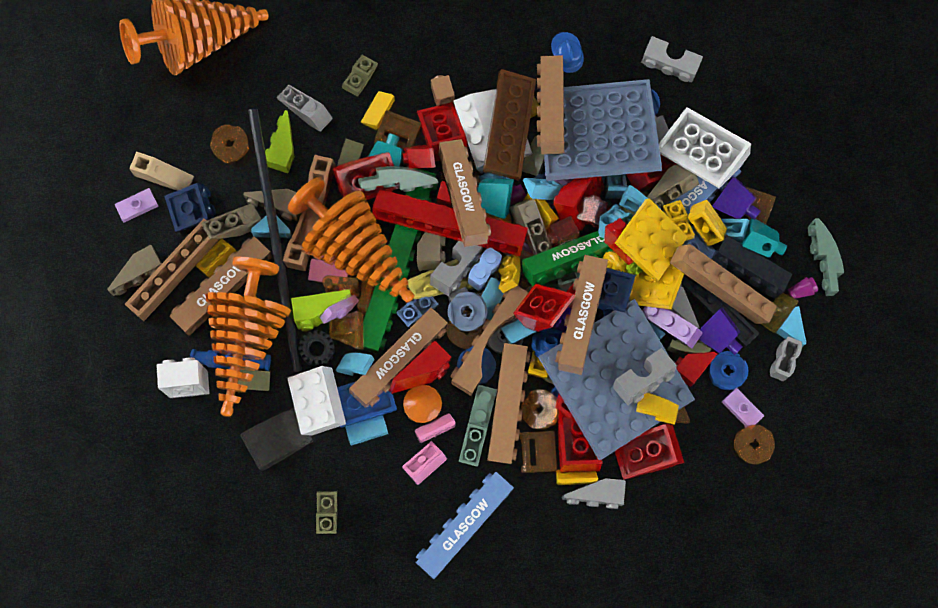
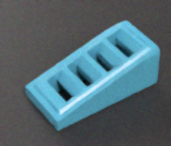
(632, 199)

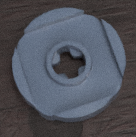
(476, 318)

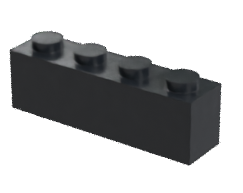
(751, 267)

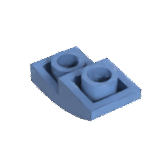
(416, 309)

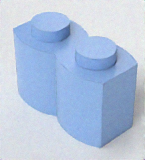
(482, 271)

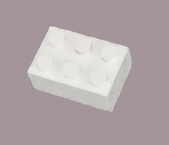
(182, 378)
(316, 400)

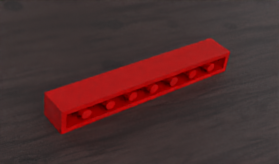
(442, 221)

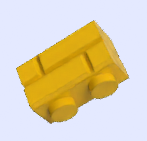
(707, 223)

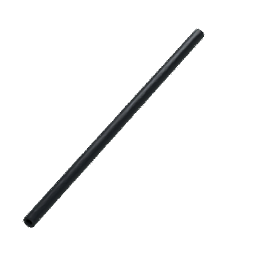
(275, 238)

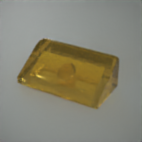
(785, 305)

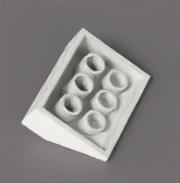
(475, 116)
(704, 148)

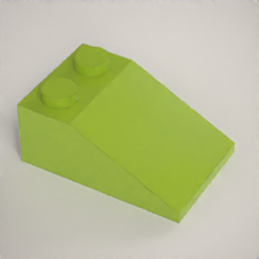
(310, 308)

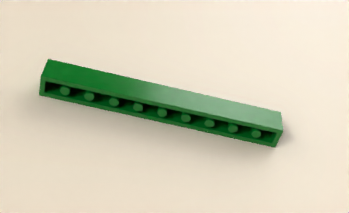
(382, 304)

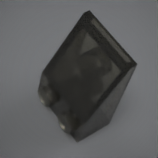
(275, 439)

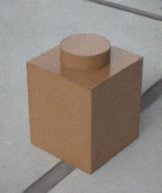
(442, 90)

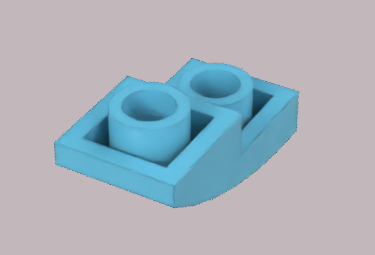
(355, 363)

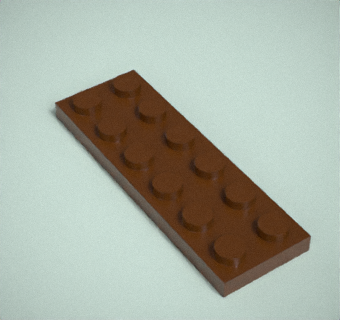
(509, 125)

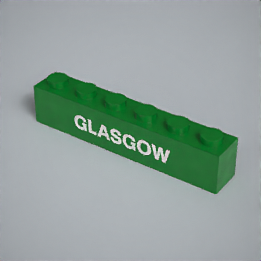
(562, 259)

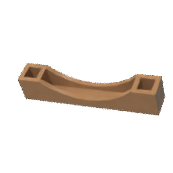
(294, 257)
(470, 372)

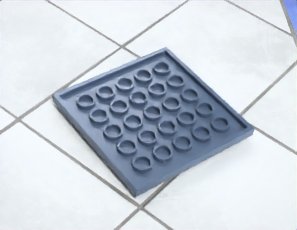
(606, 132)
(615, 346)

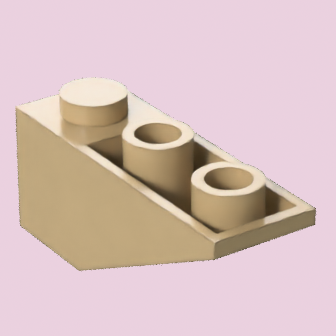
(159, 172)

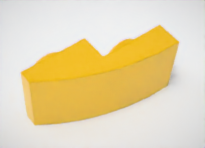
(679, 216)
(510, 272)
(657, 406)

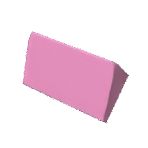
(320, 269)
(435, 428)
(424, 462)

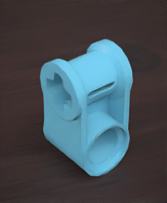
(611, 216)

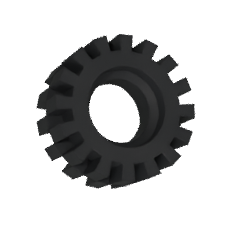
(316, 337)

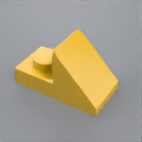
(536, 367)

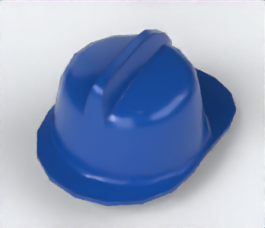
(568, 46)

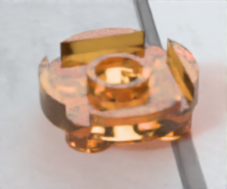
(231, 133)
(459, 338)
(534, 418)
(764, 438)

